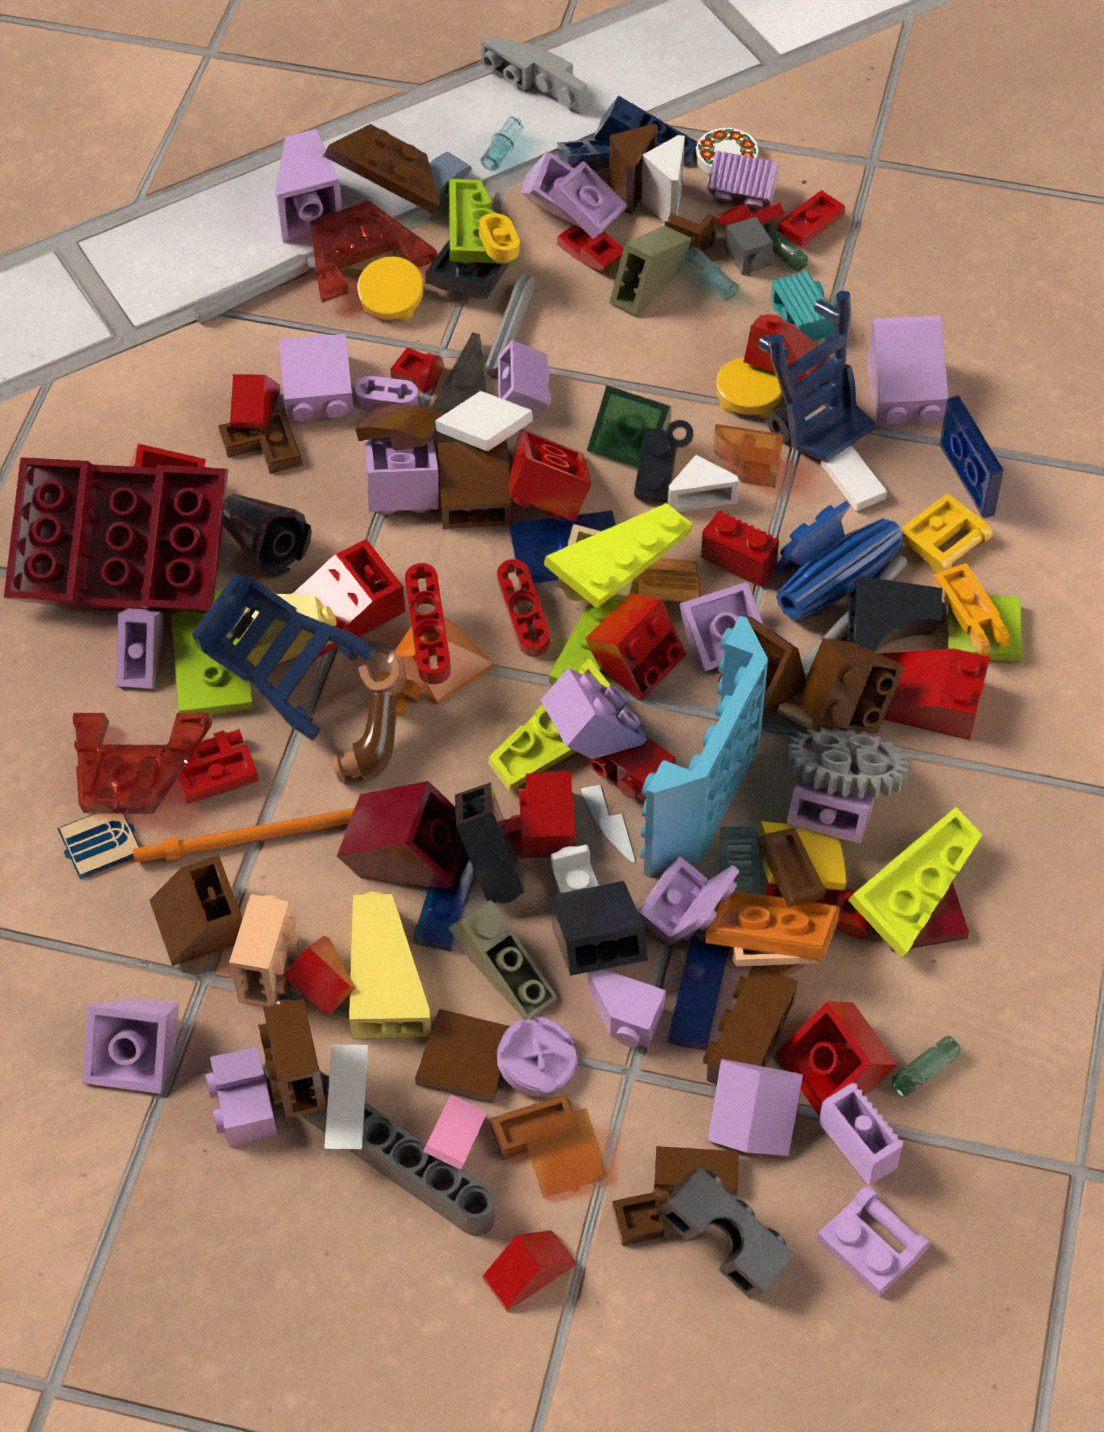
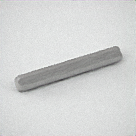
(250, 288)
(511, 320)

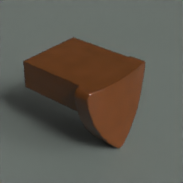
(638, 1218)

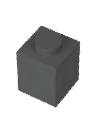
(749, 245)

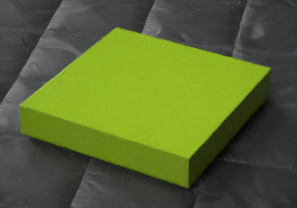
(1011, 617)

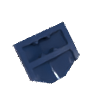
(588, 150)

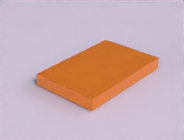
(772, 927)

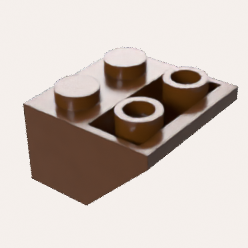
(849, 686)
(197, 911)

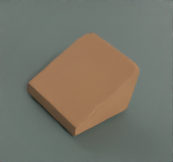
(795, 717)

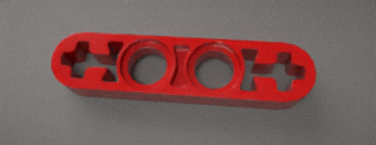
(426, 623)

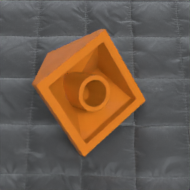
(465, 658)

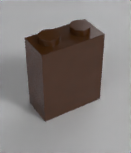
(474, 485)

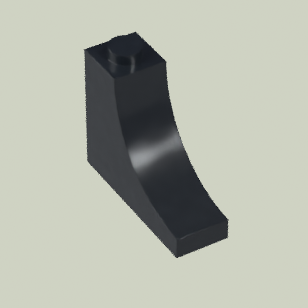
(891, 610)

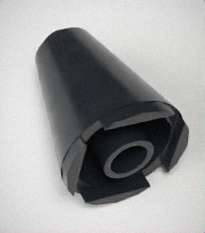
(267, 532)

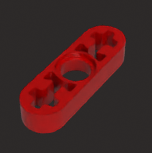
(528, 593)

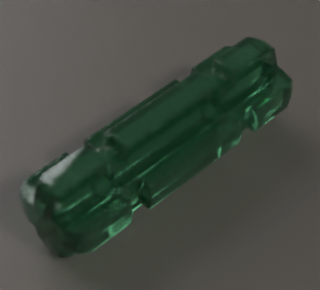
(786, 249)
(926, 1065)

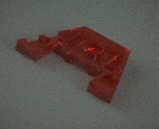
(356, 236)
(131, 776)

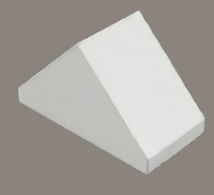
(702, 486)

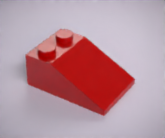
(548, 476)
(938, 690)

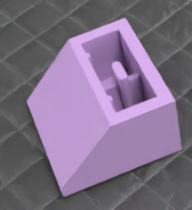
(591, 715)

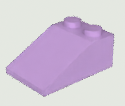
(401, 477)

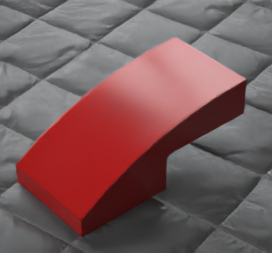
(741, 213)
(595, 252)

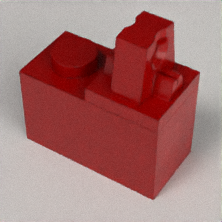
(545, 815)

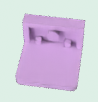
(685, 901)

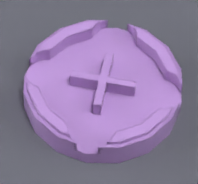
(537, 1056)

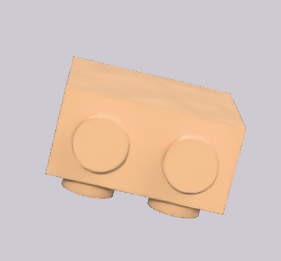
(264, 950)

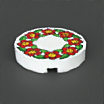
(724, 140)

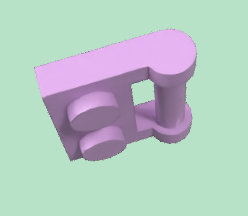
(864, 1250)

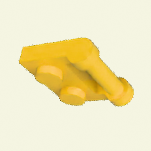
(938, 525)

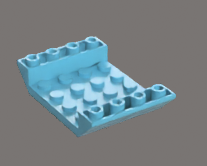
(690, 803)

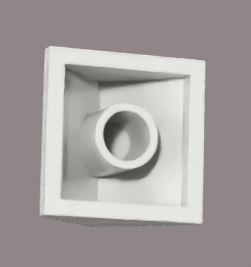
(663, 177)

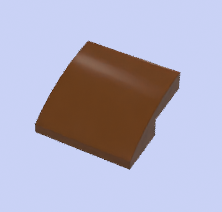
(404, 424)

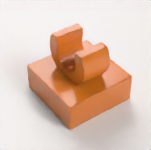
(410, 691)

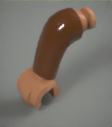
(375, 747)

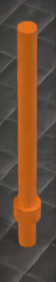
(174, 848)

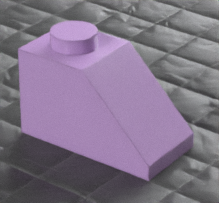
(139, 647)
(627, 1006)

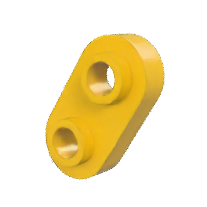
(499, 237)

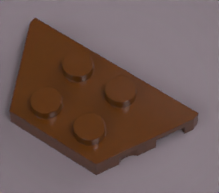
(388, 164)

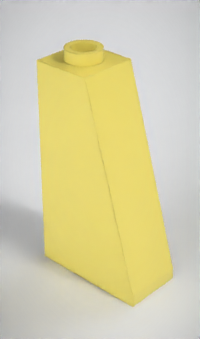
(387, 986)

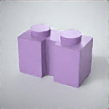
(243, 1097)

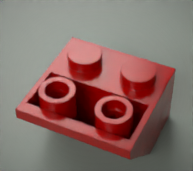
(637, 644)

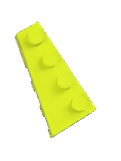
(617, 555)
(535, 744)
(910, 887)

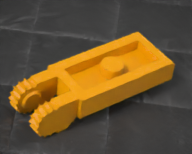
(971, 607)

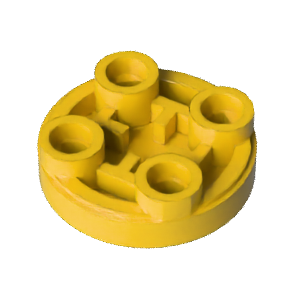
(390, 288)
(747, 389)

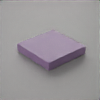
(588, 199)

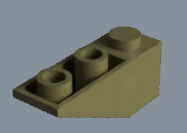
(503, 959)

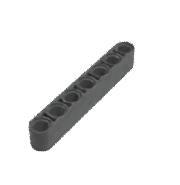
(419, 1179)

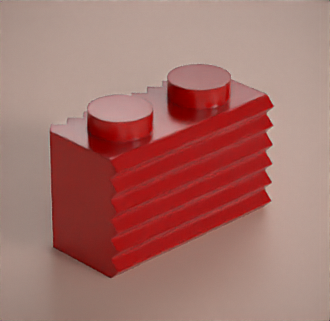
(740, 548)

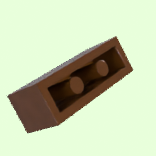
(754, 1022)

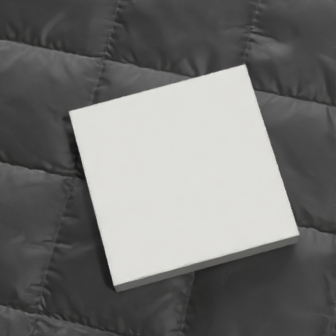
(484, 421)

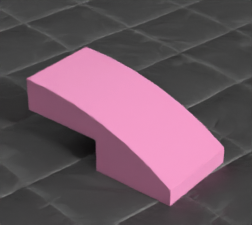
(455, 1132)

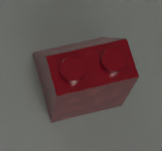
(404, 837)

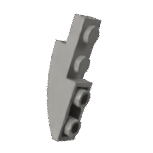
(533, 66)

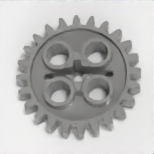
(848, 762)

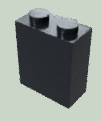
(598, 928)

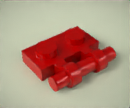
(220, 771)

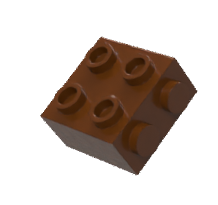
(291, 1058)

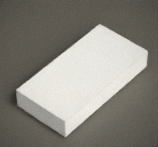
(854, 479)

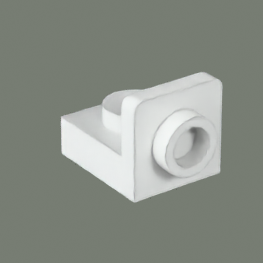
(572, 869)

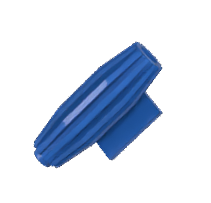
(832, 559)

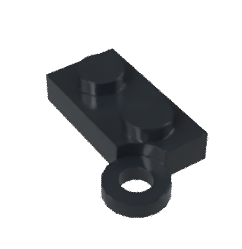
(659, 459)

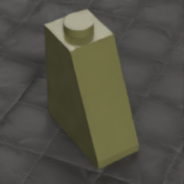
(648, 267)

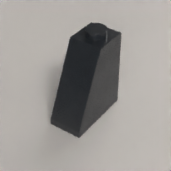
(488, 844)

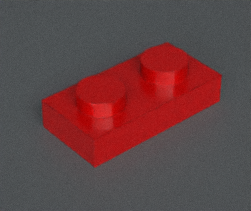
(811, 218)

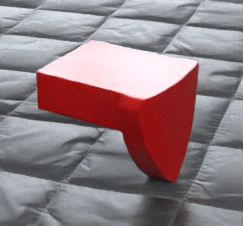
(418, 368)

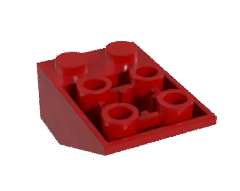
(357, 589)

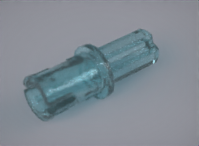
(502, 144)
(710, 273)

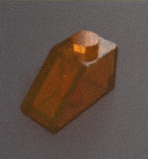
(750, 453)

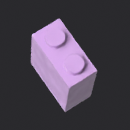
(316, 377)

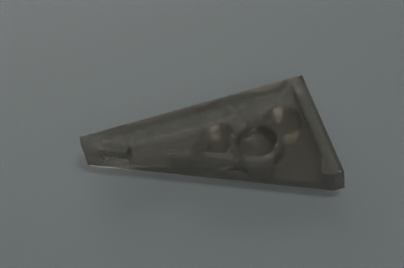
(464, 379)

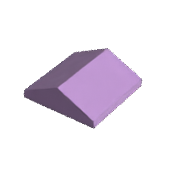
(710, 616)
(754, 1108)

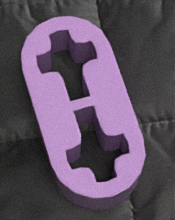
(384, 392)

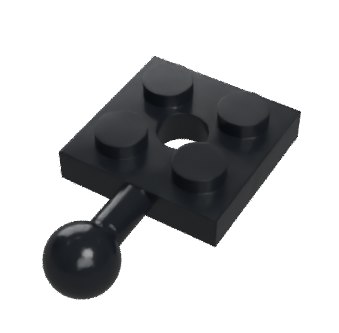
(474, 279)

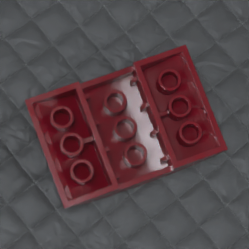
(116, 536)

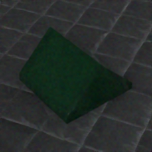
(622, 424)

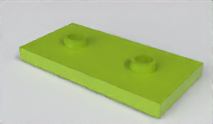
(200, 681)

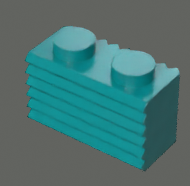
(795, 302)

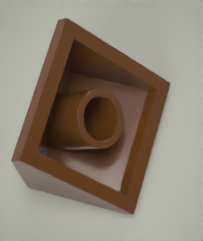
(627, 162)
(784, 668)

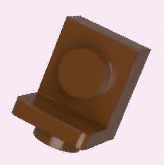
(701, 234)

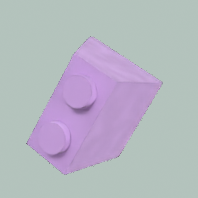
(305, 185)
(907, 370)

